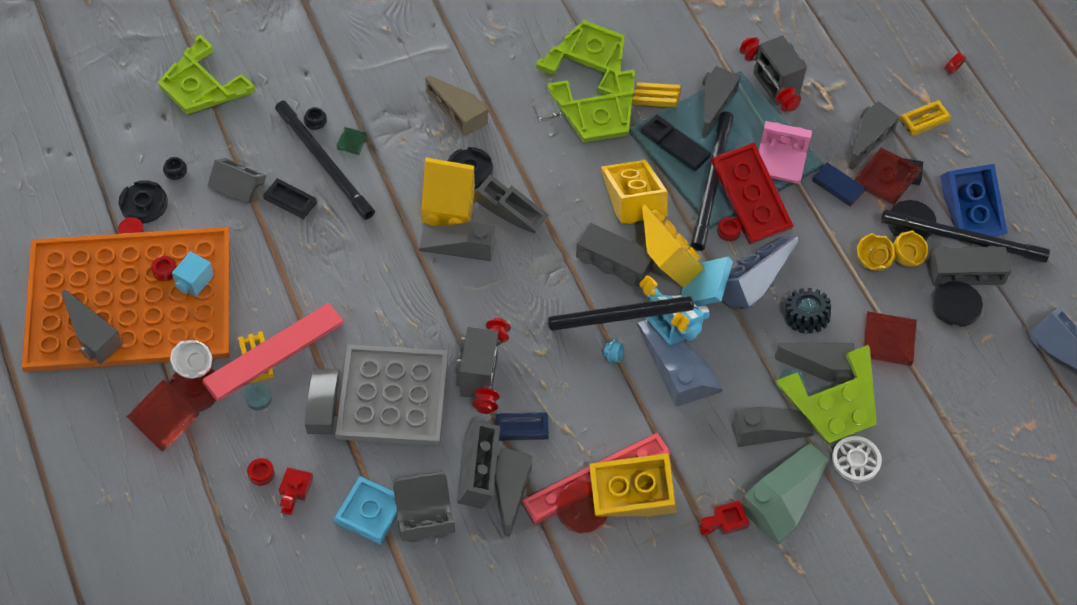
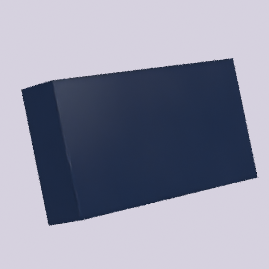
(838, 184)
(523, 426)

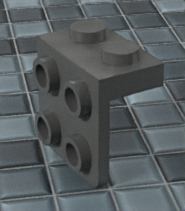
(423, 507)

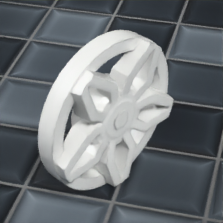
(856, 459)

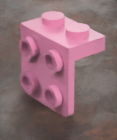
(784, 151)

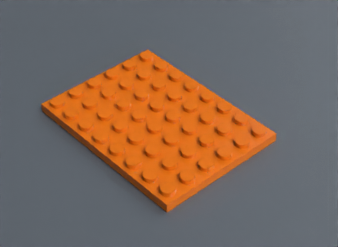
(117, 283)

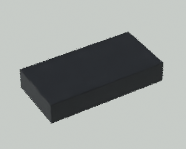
(685, 149)
(290, 198)

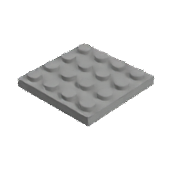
(392, 395)

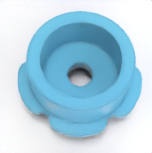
(614, 351)

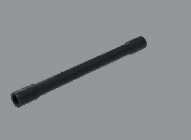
(358, 201)
(903, 221)
(701, 229)

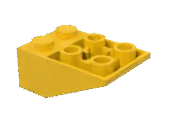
(668, 249)

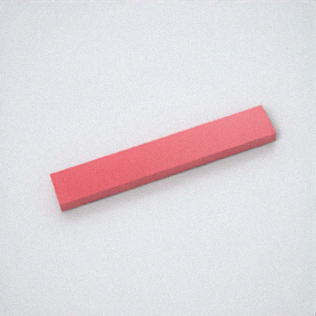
(272, 352)
(543, 503)

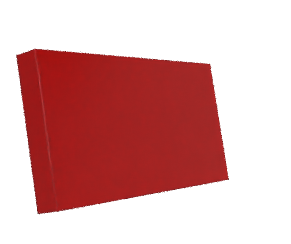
(752, 193)

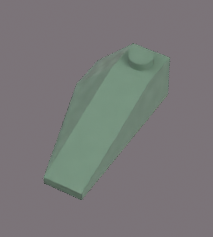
(784, 493)

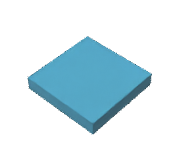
(710, 282)
(368, 510)

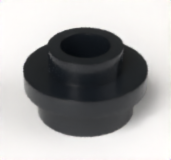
(312, 114)
(174, 163)

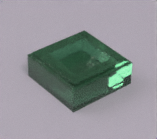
(351, 140)

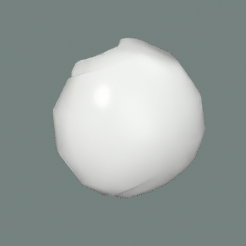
(191, 359)

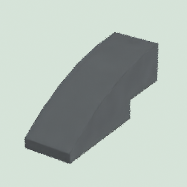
(510, 205)
(322, 401)

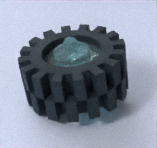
(808, 310)

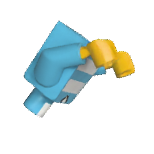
(674, 326)

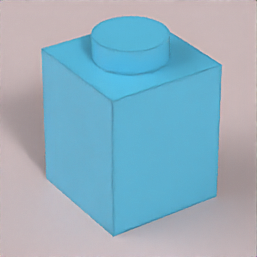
(192, 274)

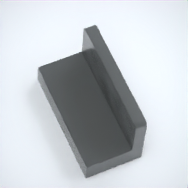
(235, 179)

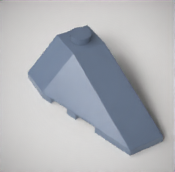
(756, 273)
(1057, 336)
(681, 367)

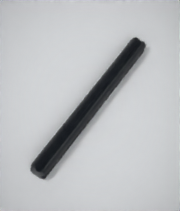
(621, 313)

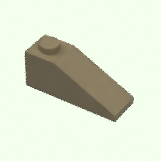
(459, 105)

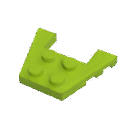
(591, 47)
(194, 87)
(597, 116)
(842, 408)

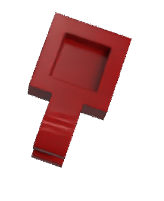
(293, 487)
(728, 517)

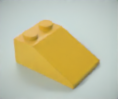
(631, 187)
(447, 193)
(633, 487)

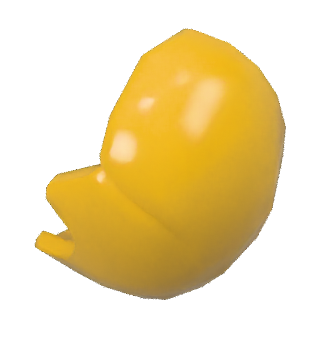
(910, 249)
(876, 252)

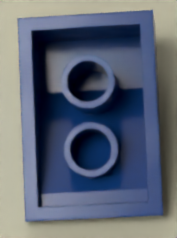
(975, 200)

